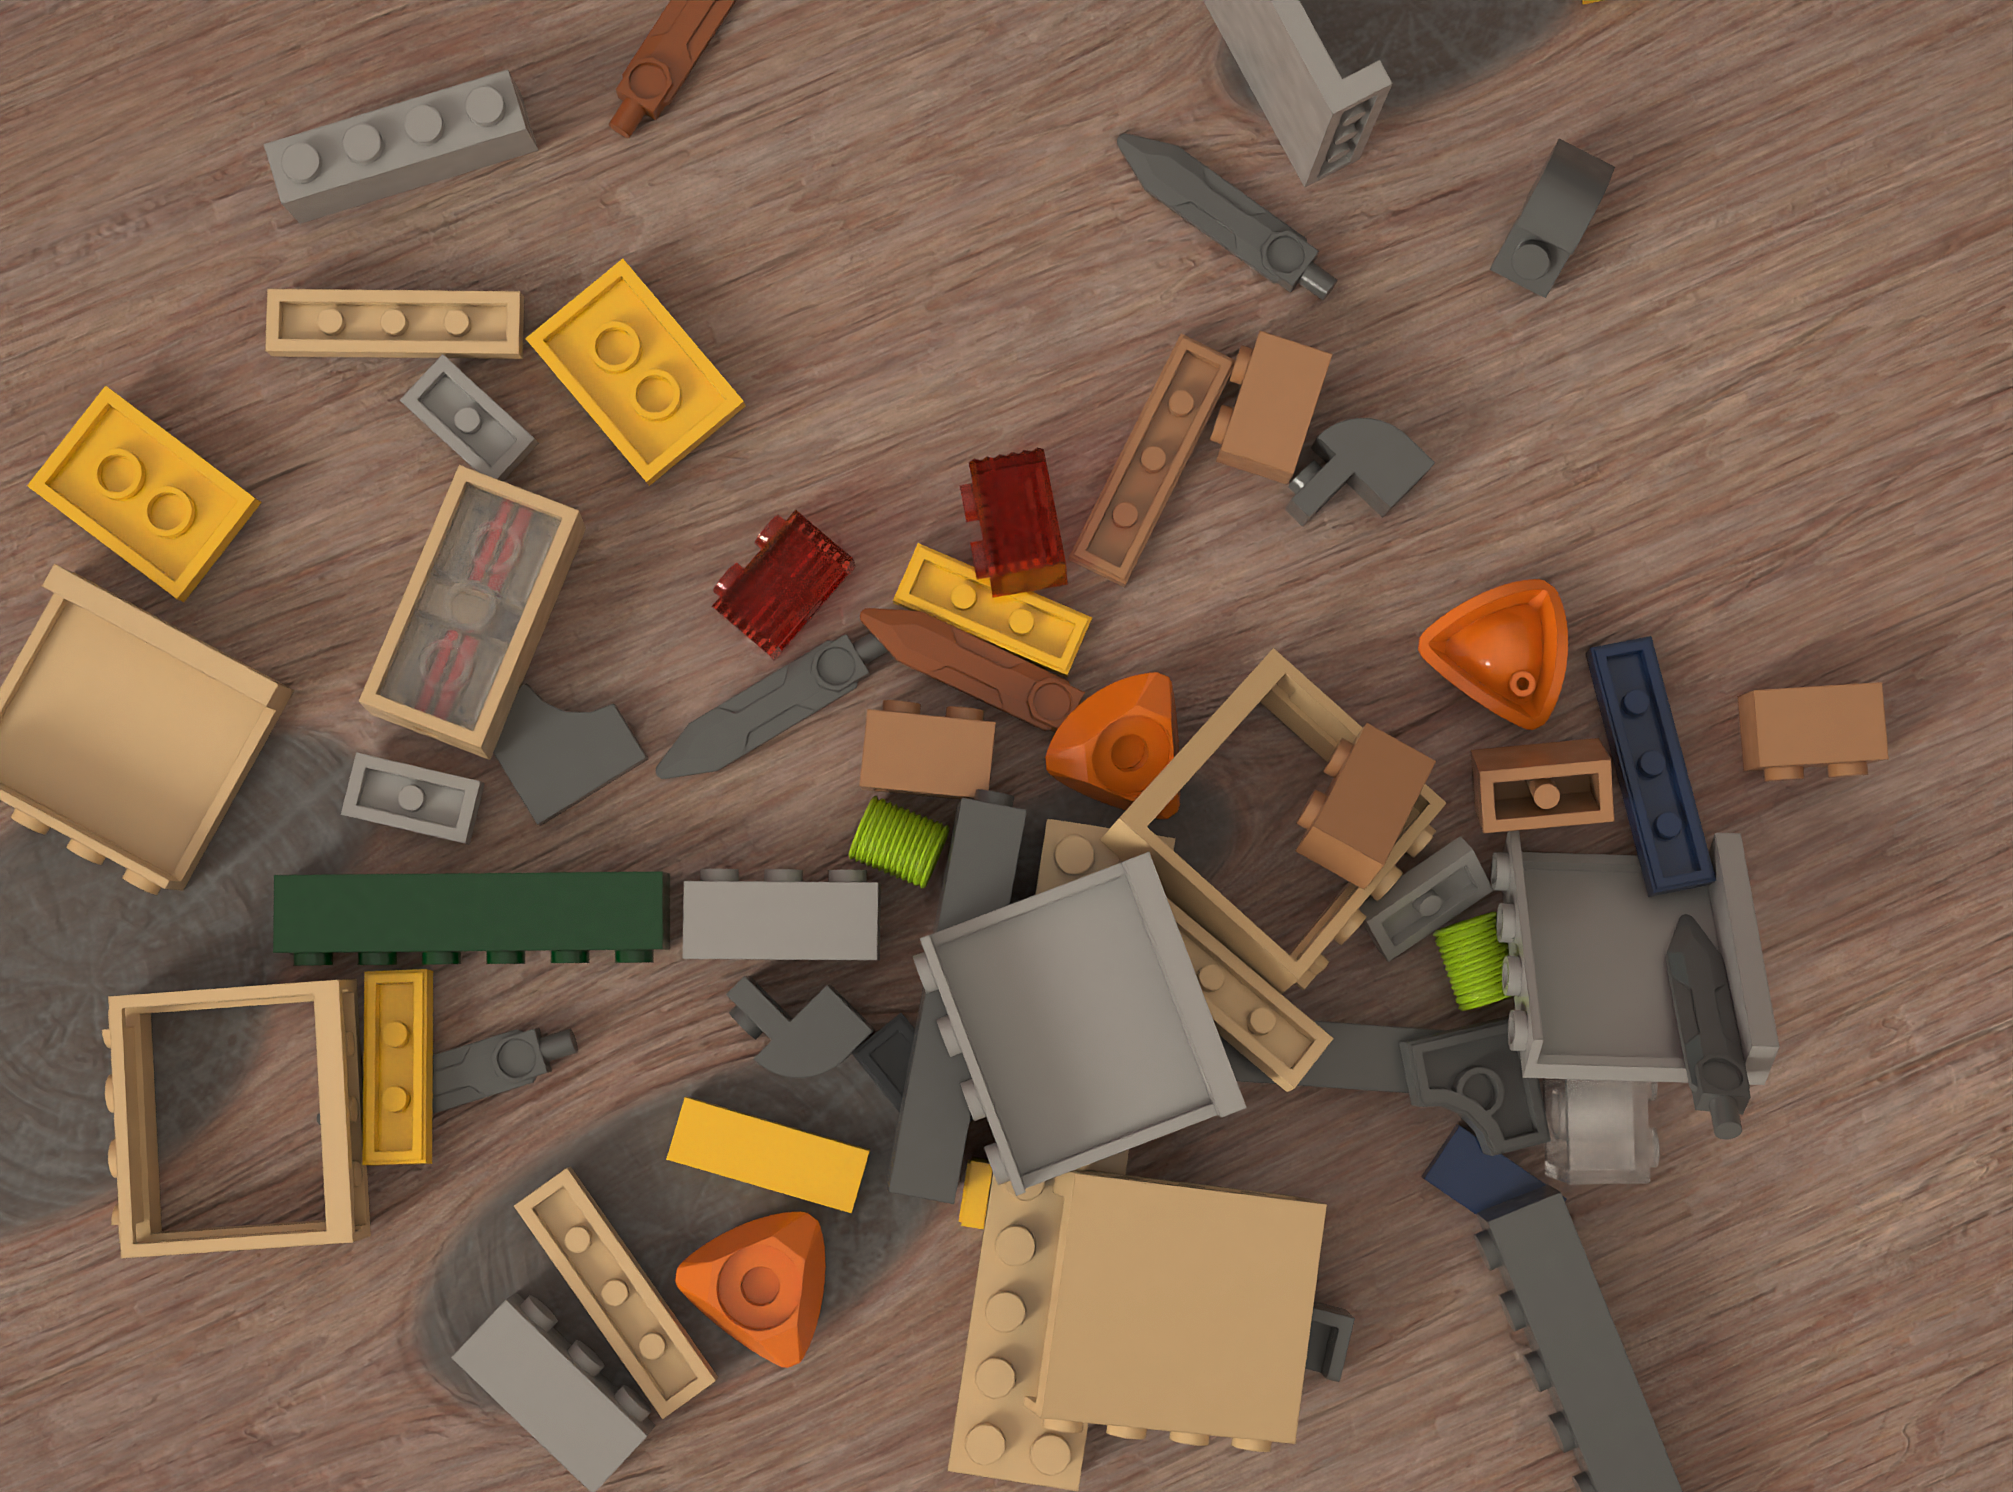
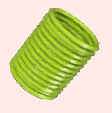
(898, 842)
(1473, 960)

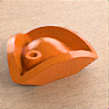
(1504, 650)
(1118, 741)
(762, 1284)

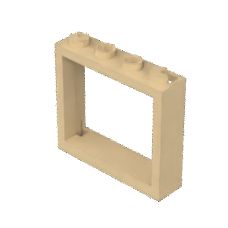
(1320, 726)
(135, 1146)

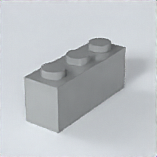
(781, 916)
(555, 1390)

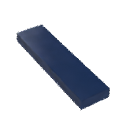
(1650, 766)

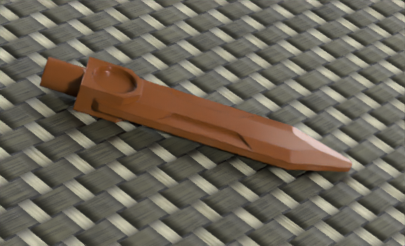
(666, 59)
(974, 666)

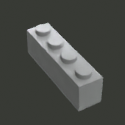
(401, 147)

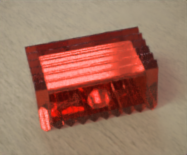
(1016, 523)
(782, 583)

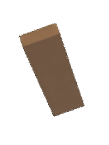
(1152, 460)

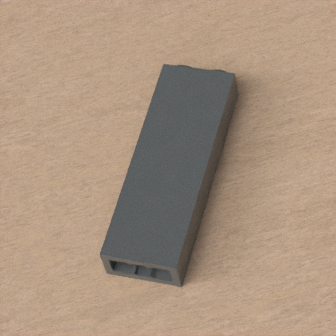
(933, 1106)

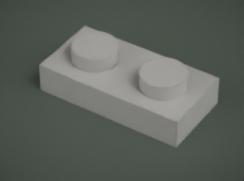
(468, 420)
(412, 798)
(1425, 898)

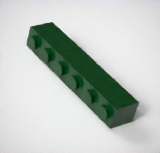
(470, 914)

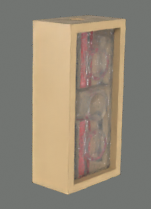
(473, 612)

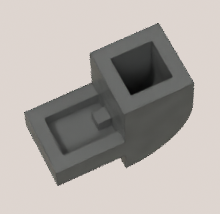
(1553, 218)
(1367, 456)
(802, 1045)

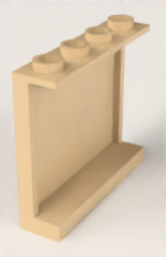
(128, 733)
(1179, 1310)

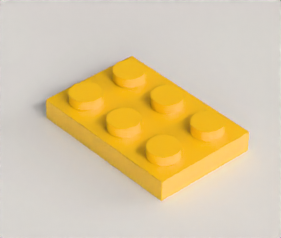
(636, 372)
(144, 494)

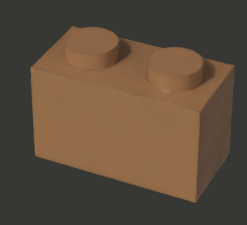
(1272, 406)
(1813, 728)
(927, 752)
(1542, 785)
(1364, 805)

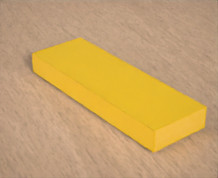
(1016, 623)
(398, 1067)
(768, 1154)

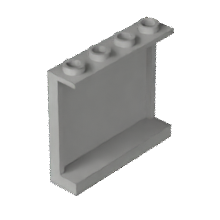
(1308, 104)
(1595, 968)
(1078, 1023)

